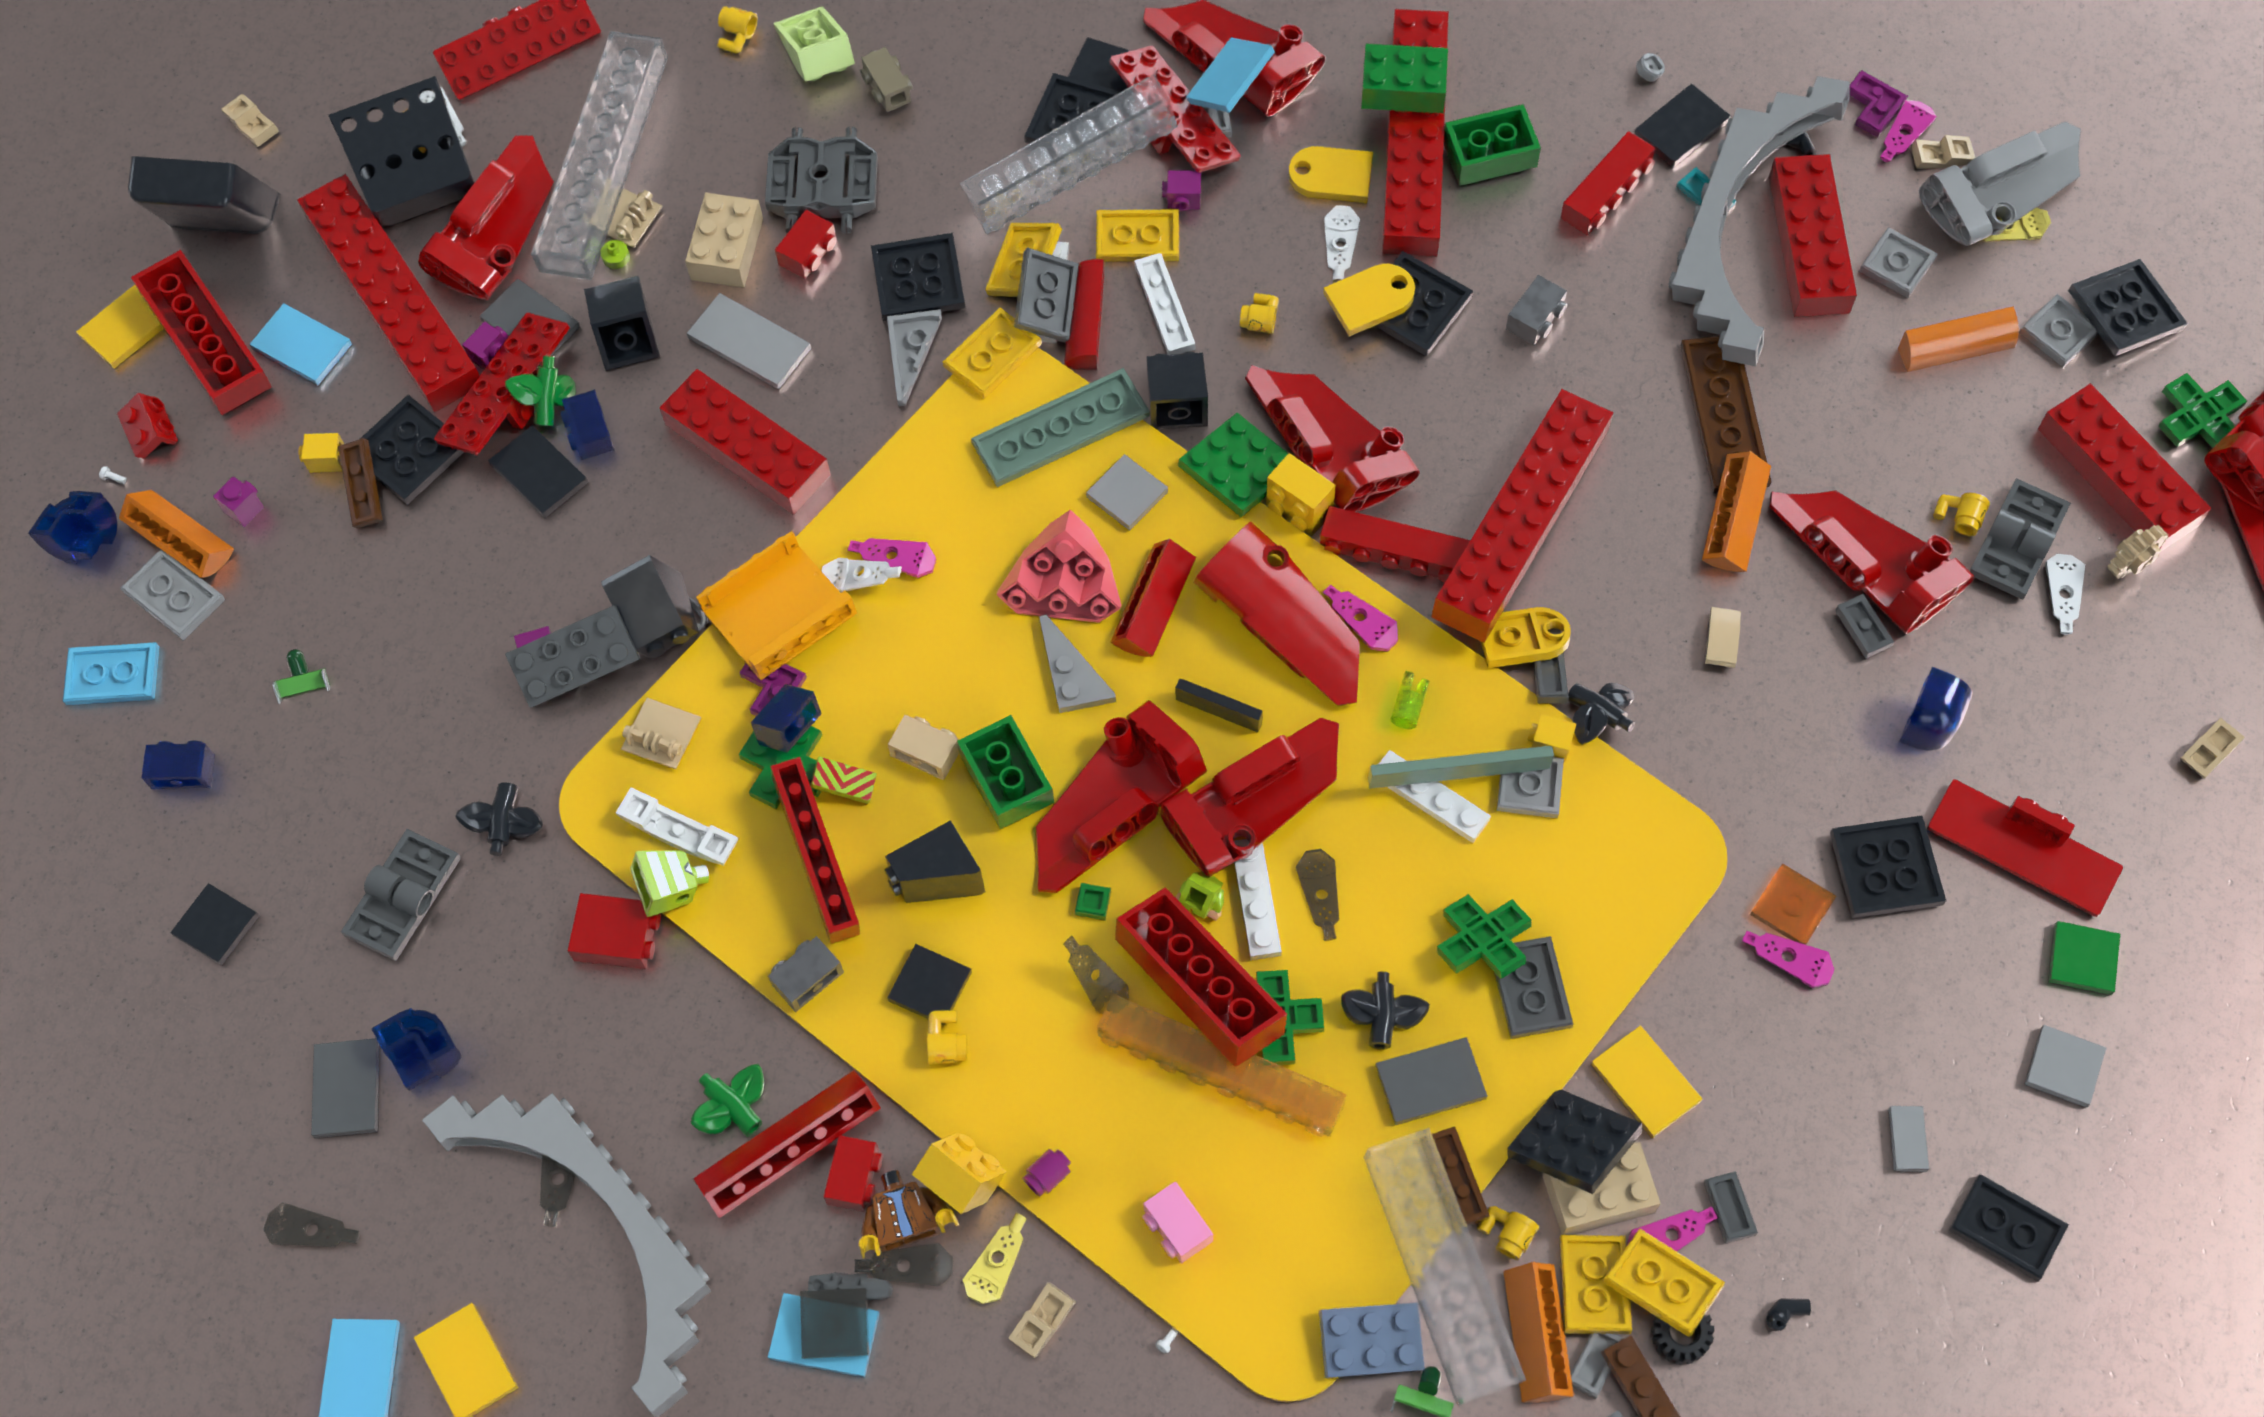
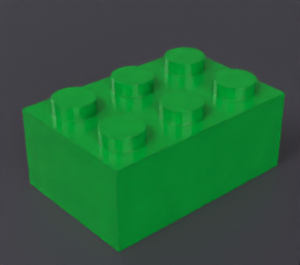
(1404, 78)
(1491, 144)
(1005, 771)

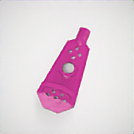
(1910, 120)
(905, 551)
(1372, 623)
(1803, 958)
(1676, 1222)

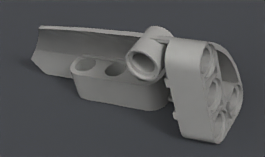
(2002, 183)

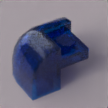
(76, 526)
(1937, 711)
(417, 1046)

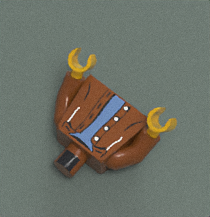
(902, 1215)

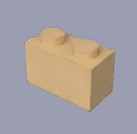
(924, 746)

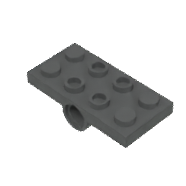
(2019, 538)
(572, 656)
(400, 894)

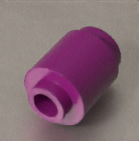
(1047, 1172)

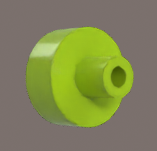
(615, 254)

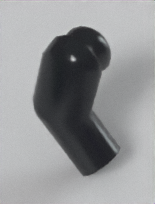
(1803, 143)
(1784, 1309)

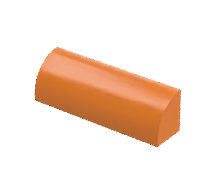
(1959, 339)
(1736, 512)
(175, 532)
(1538, 1332)

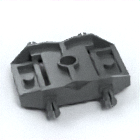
(824, 194)

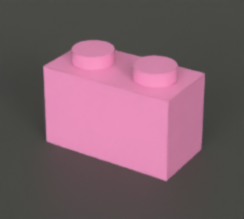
(1177, 1223)

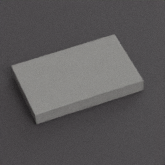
(173, 594)

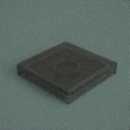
(834, 1323)

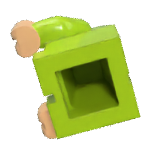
(1202, 895)

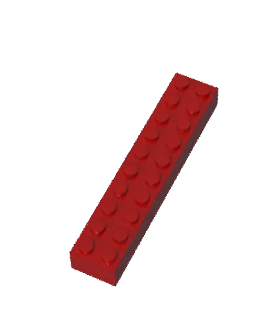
(1415, 152)
(390, 292)
(1521, 516)

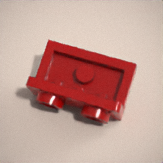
(146, 424)

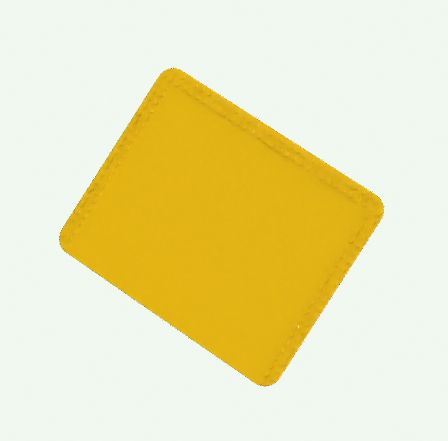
(1285, 1207)

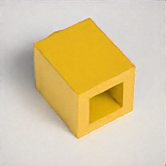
(321, 452)
(1553, 733)

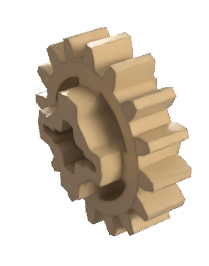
(2138, 551)

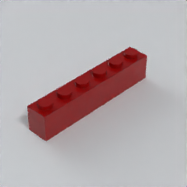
(1391, 543)
(815, 850)
(786, 1143)

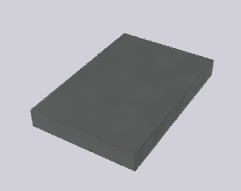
(1046, 295)
(519, 300)
(1535, 992)
(1431, 1081)
(345, 1088)

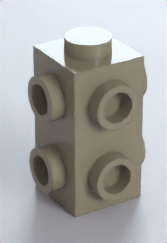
(886, 79)

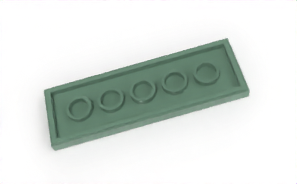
(1060, 427)

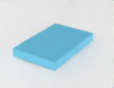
(1230, 74)
(300, 344)
(111, 673)
(787, 1342)
(359, 1368)

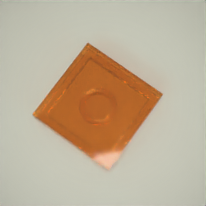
(1793, 905)

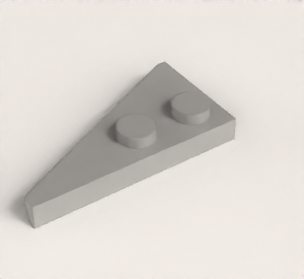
(910, 342)
(1073, 678)

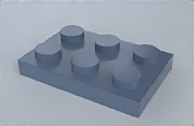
(1371, 1340)

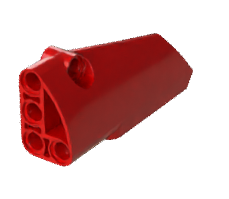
(1203, 30)
(490, 222)
(1334, 438)
(2240, 456)
(1870, 554)
(1284, 612)
(1115, 793)
(1253, 796)

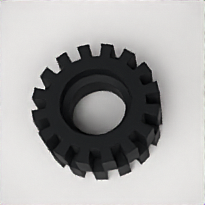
(1683, 1352)

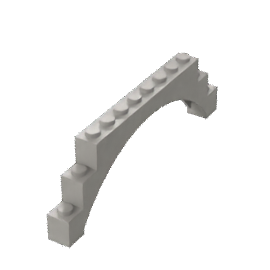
(1749, 142)
(667, 1276)

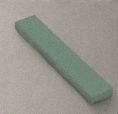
(1460, 767)

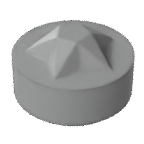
(1650, 67)

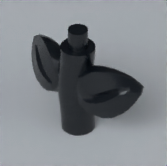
(1600, 709)
(500, 818)
(1383, 1010)

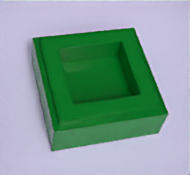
(1093, 901)

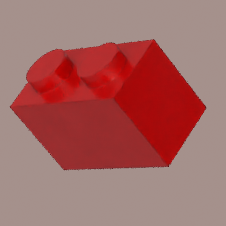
(806, 244)
(852, 1174)

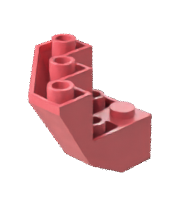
(1063, 575)

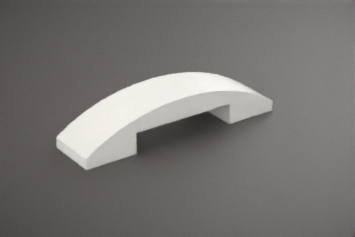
(676, 829)

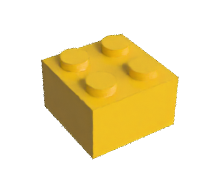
(1299, 494)
(959, 1172)

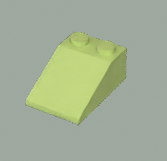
(815, 43)

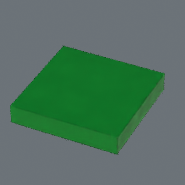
(2084, 958)

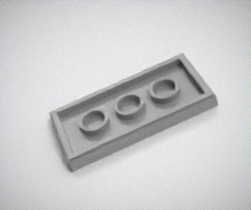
(749, 341)

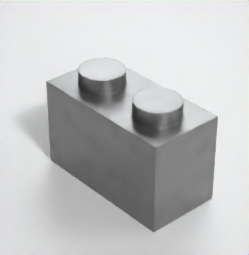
(1536, 310)
(805, 973)

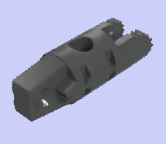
(876, 1288)

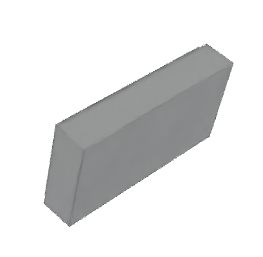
(1908, 1139)
(1591, 1368)

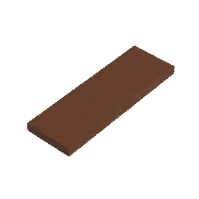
(1721, 405)

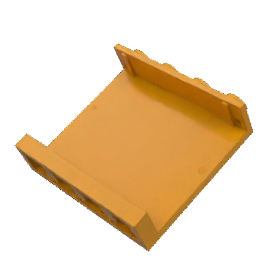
(775, 606)

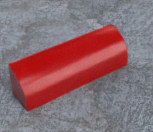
(1084, 338)
(1153, 599)

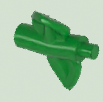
(542, 391)
(730, 1102)

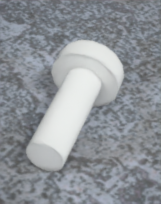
(105, 473)
(1163, 1345)

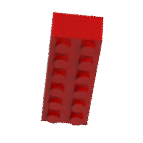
(1812, 235)
(201, 332)
(745, 441)
(2122, 465)
(1200, 977)

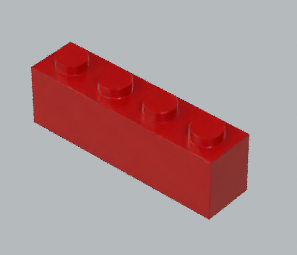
(1608, 183)

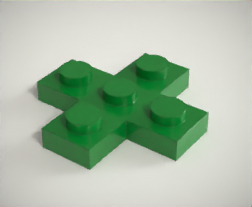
(2200, 411)
(765, 757)
(1484, 936)
(1302, 1016)

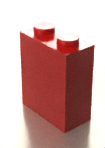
(612, 932)

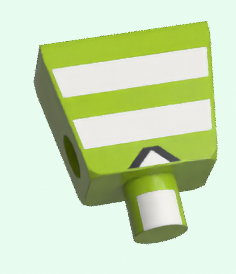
(666, 879)

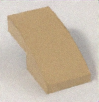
(249, 120)
(1943, 153)
(1723, 637)
(2212, 748)
(1042, 1320)

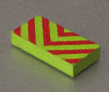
(843, 780)

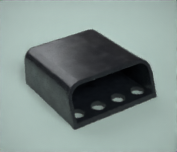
(387, 158)
(202, 195)

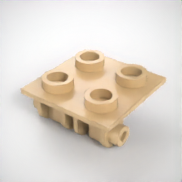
(633, 217)
(660, 733)

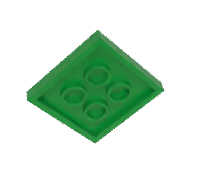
(1234, 463)

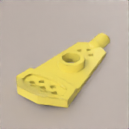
(2029, 227)
(995, 1273)

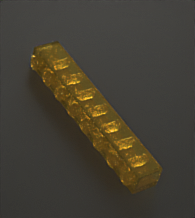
(1192, 1053)

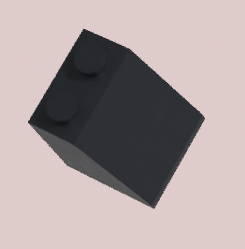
(621, 323)
(1177, 390)
(652, 605)
(934, 867)

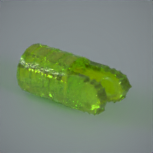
(1409, 702)

